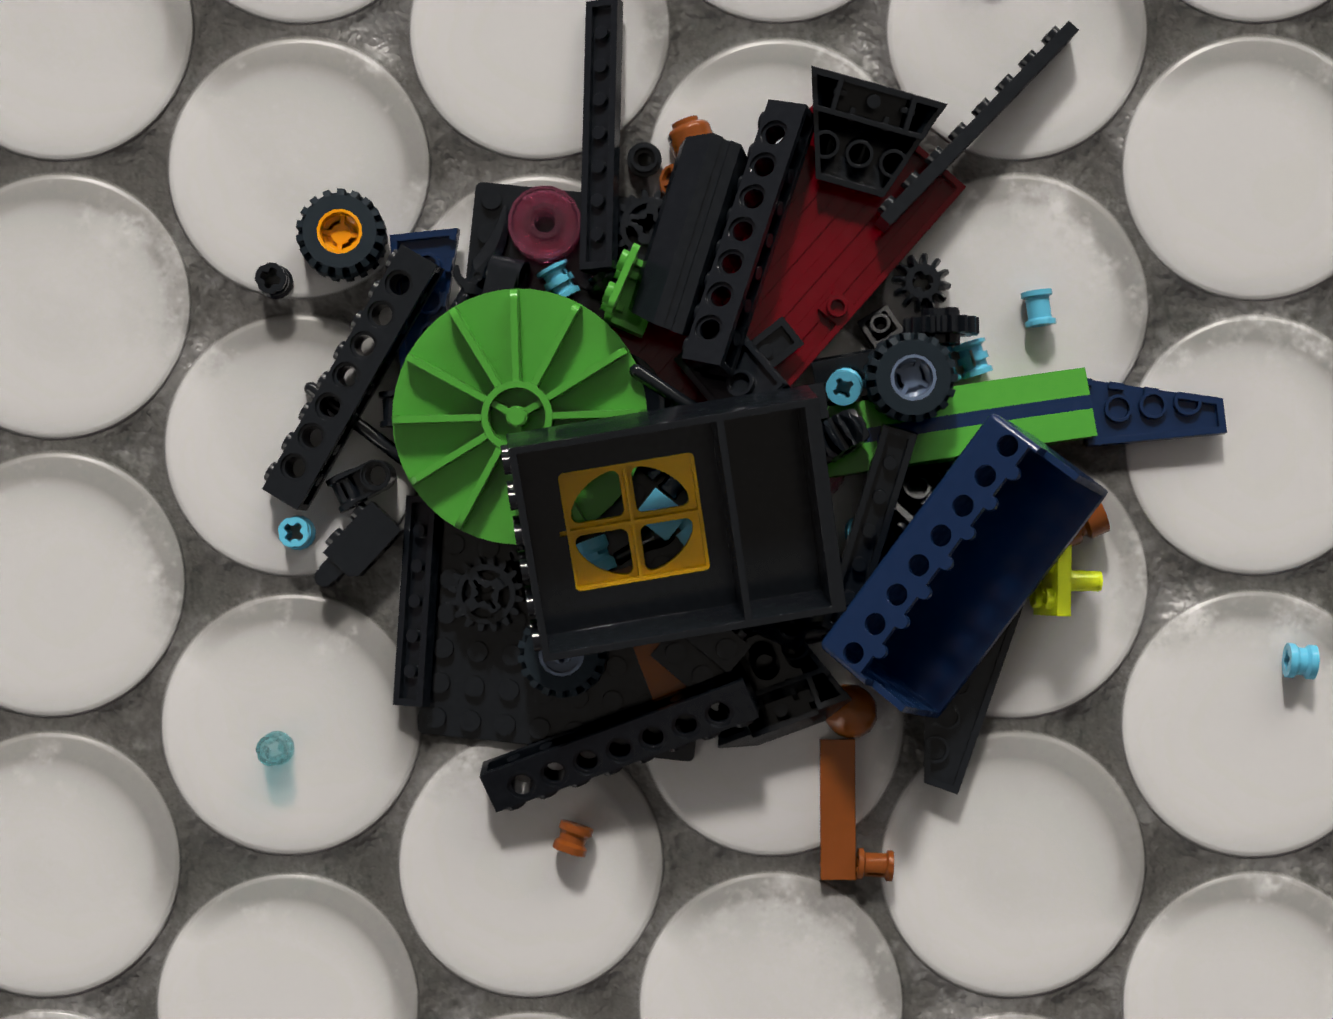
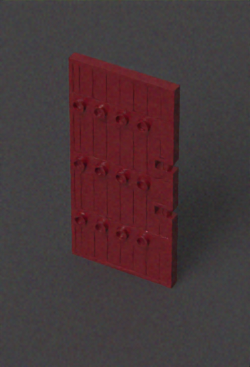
(821, 267)

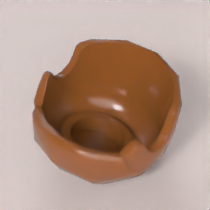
(856, 716)

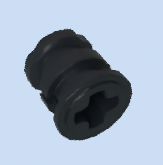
(274, 291)

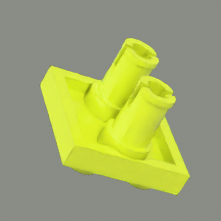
(1054, 592)

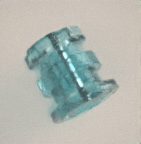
(285, 746)

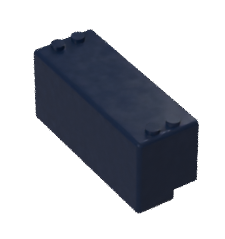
(963, 568)

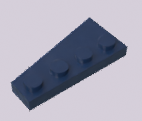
(441, 249)
(1148, 414)

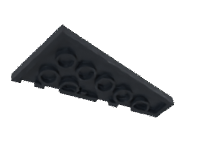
(954, 733)

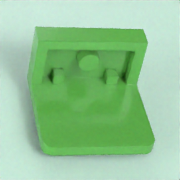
(619, 294)

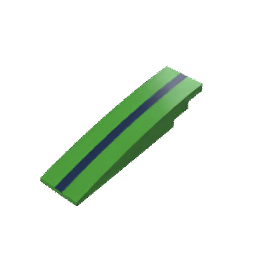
(1047, 405)

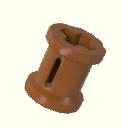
(874, 864)

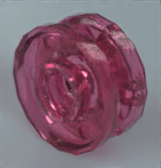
(539, 203)

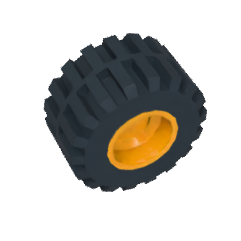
(341, 235)

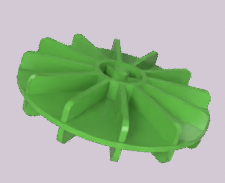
(499, 370)

